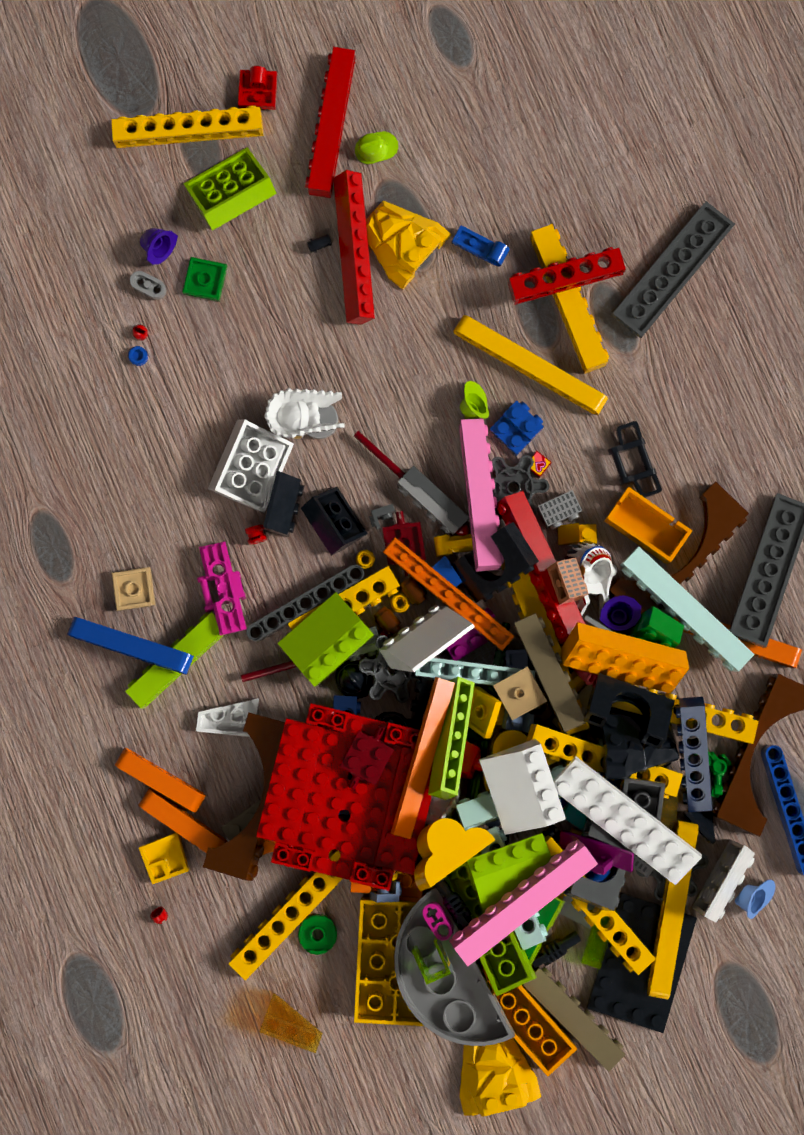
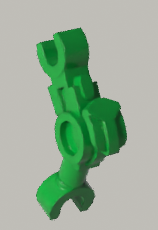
(718, 768)

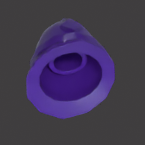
(158, 244)
(620, 613)

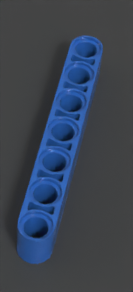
(130, 645)
(783, 802)

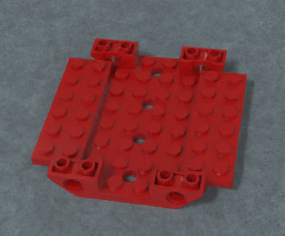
(312, 789)

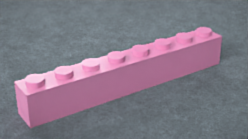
(480, 494)
(522, 902)

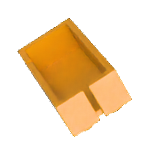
(648, 526)

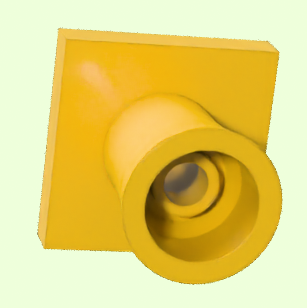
(485, 712)

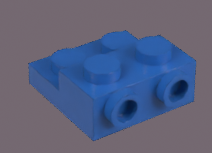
(517, 427)

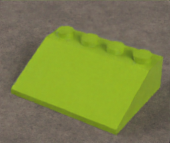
(230, 188)
(325, 639)
(505, 868)

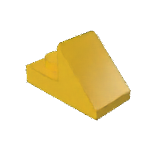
(575, 533)

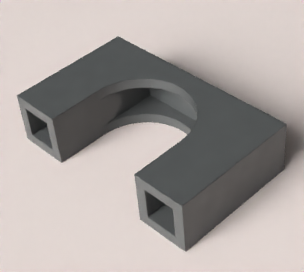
(602, 893)

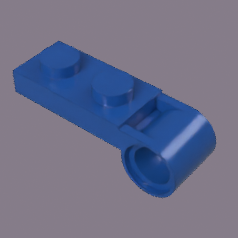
(481, 246)

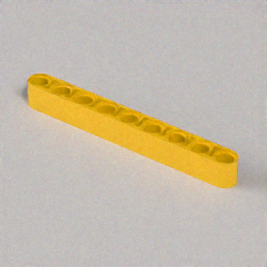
(530, 365)
(670, 924)

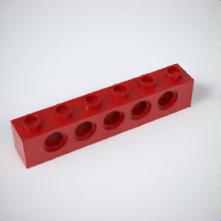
(610, 256)

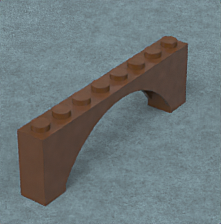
(721, 517)
(737, 801)
(241, 854)

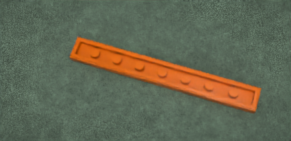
(448, 593)
(422, 758)

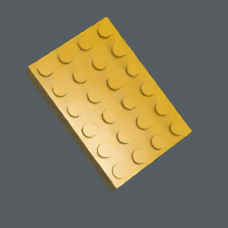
(377, 988)

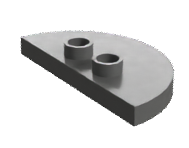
(457, 1005)

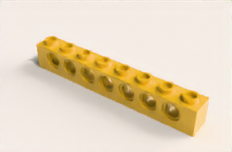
(195, 133)
(745, 732)
(595, 754)
(640, 958)
(246, 966)

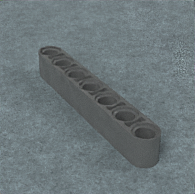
(296, 603)

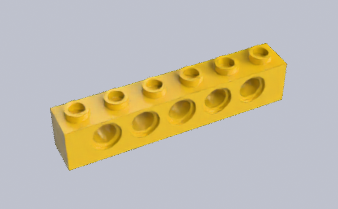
(383, 576)

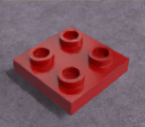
(257, 88)

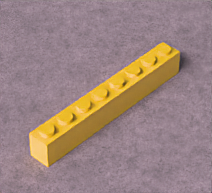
(571, 303)

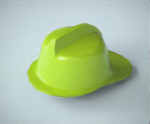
(376, 147)
(474, 402)

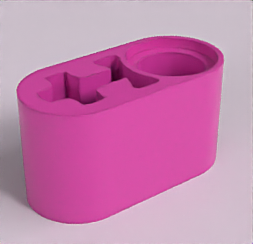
(431, 919)

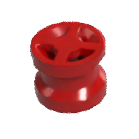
(255, 534)

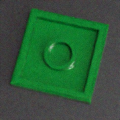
(205, 279)

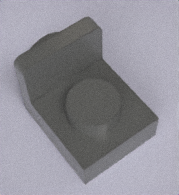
(383, 513)

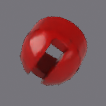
(139, 336)
(159, 915)

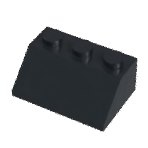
(283, 504)
(333, 520)

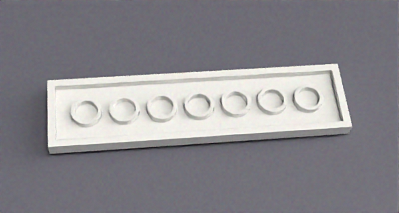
(626, 820)

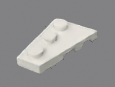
(227, 719)

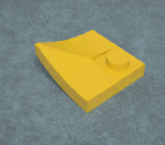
(164, 858)

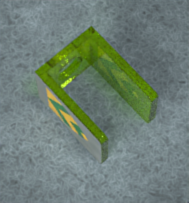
(423, 968)

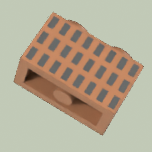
(567, 581)

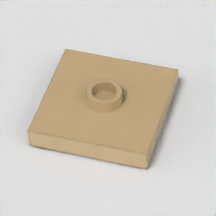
(133, 589)
(520, 693)

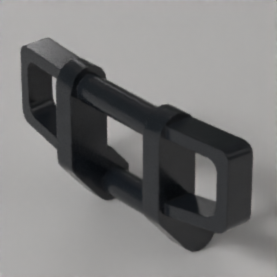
(640, 444)

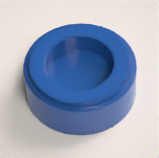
(138, 356)

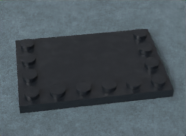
(625, 993)

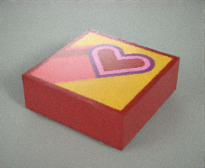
(540, 464)

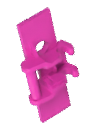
(228, 588)

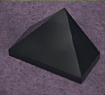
(704, 822)

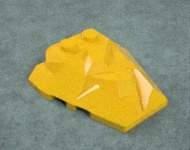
(402, 240)
(496, 1079)

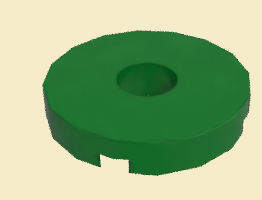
(311, 944)

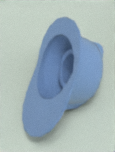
(755, 898)

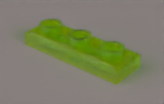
(595, 949)

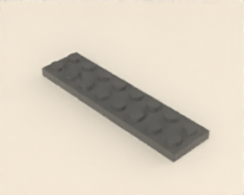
(673, 269)
(769, 572)

